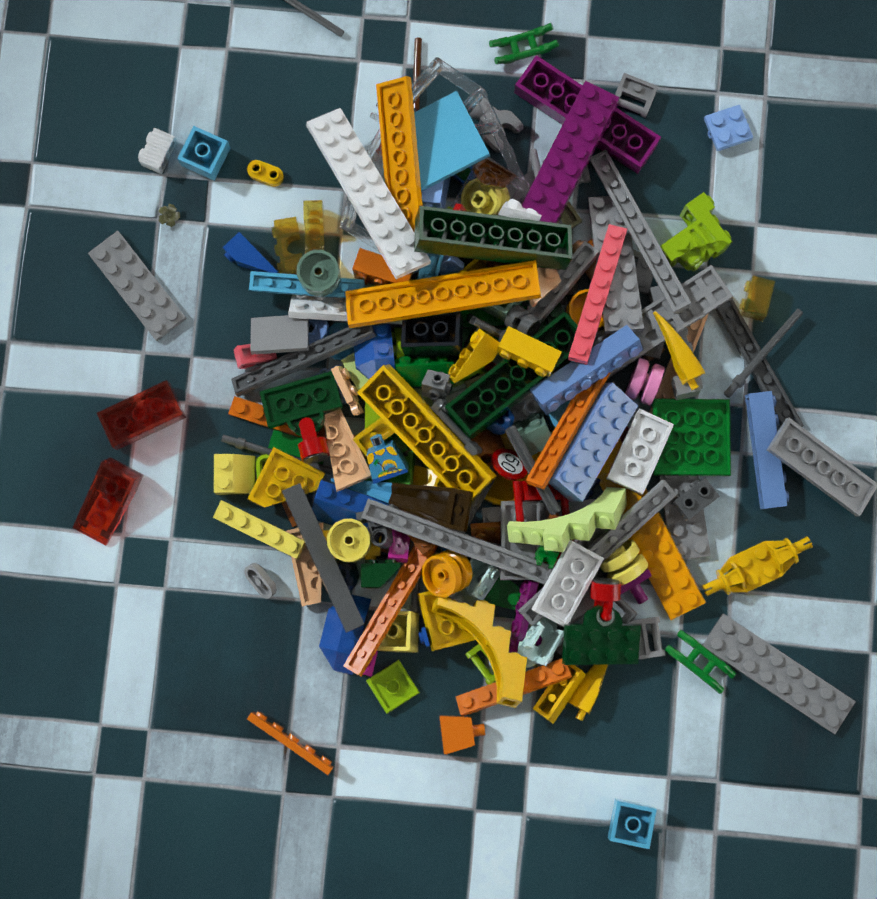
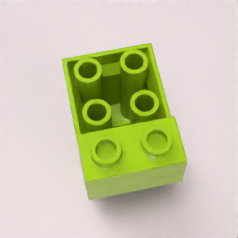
(700, 239)

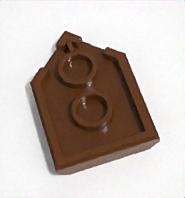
(492, 174)

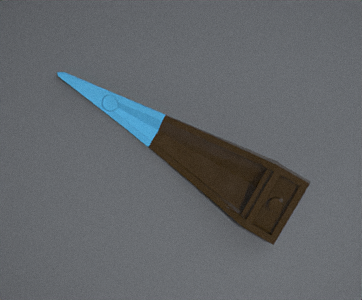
(441, 505)

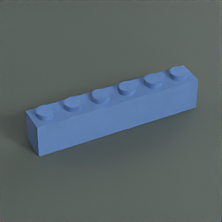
(578, 377)
(768, 468)

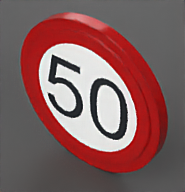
(508, 464)

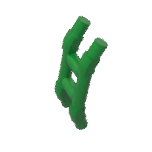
(530, 35)
(699, 649)

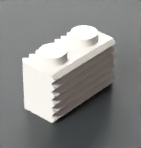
(157, 150)

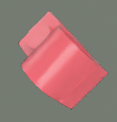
(245, 359)

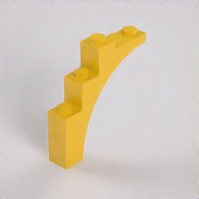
(495, 641)

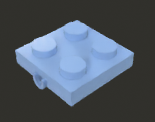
(728, 128)

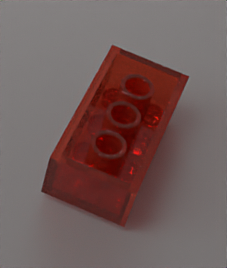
(141, 415)

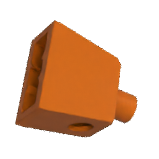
(459, 732)

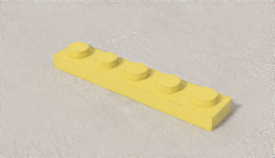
(259, 529)

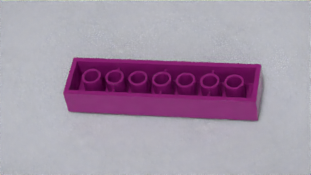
(555, 94)
(571, 152)

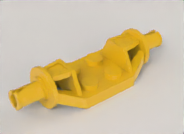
(757, 566)

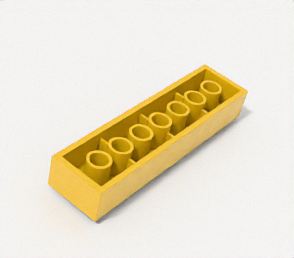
(424, 432)

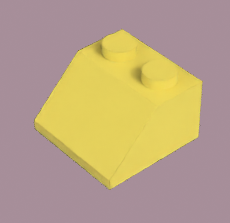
(233, 474)
(402, 634)

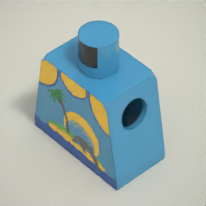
(385, 459)

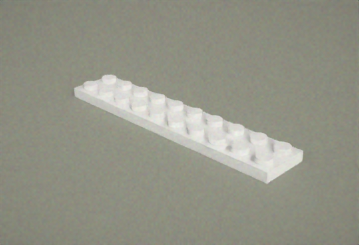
(367, 192)

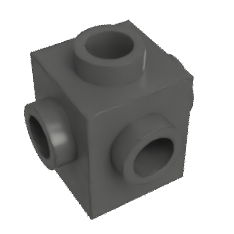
(436, 385)

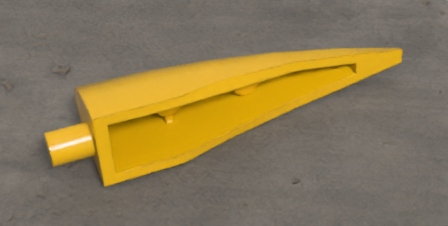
(682, 357)
(588, 690)

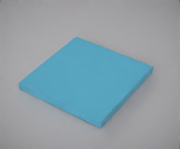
(446, 140)

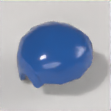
(502, 423)

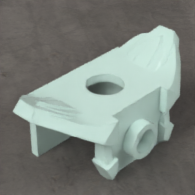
(479, 590)
(545, 651)

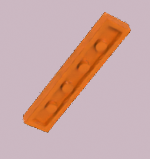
(291, 742)

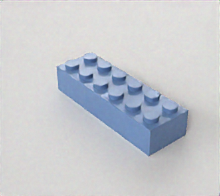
(593, 443)

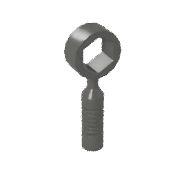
(488, 328)

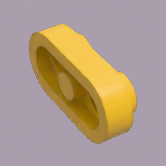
(264, 173)

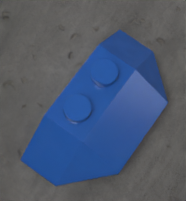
(375, 352)
(337, 643)

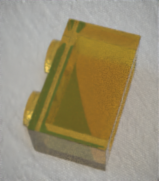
(757, 298)

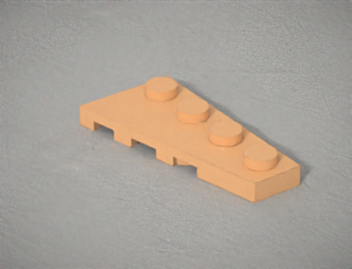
(345, 455)
(306, 574)

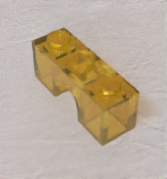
(285, 232)

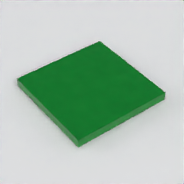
(698, 439)

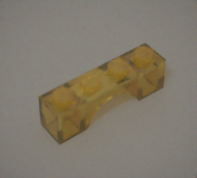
(314, 225)

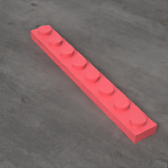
(597, 294)

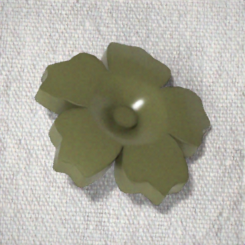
(168, 215)

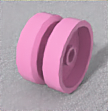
(644, 381)

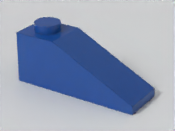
(246, 255)

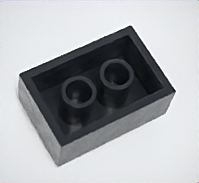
(433, 335)

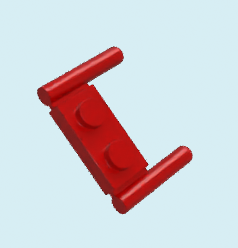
(527, 492)

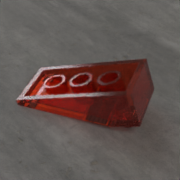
(107, 500)

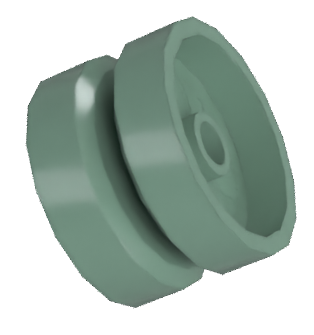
(310, 265)

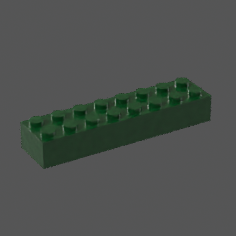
(492, 237)
(508, 382)

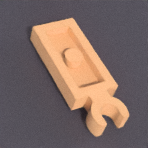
(348, 390)

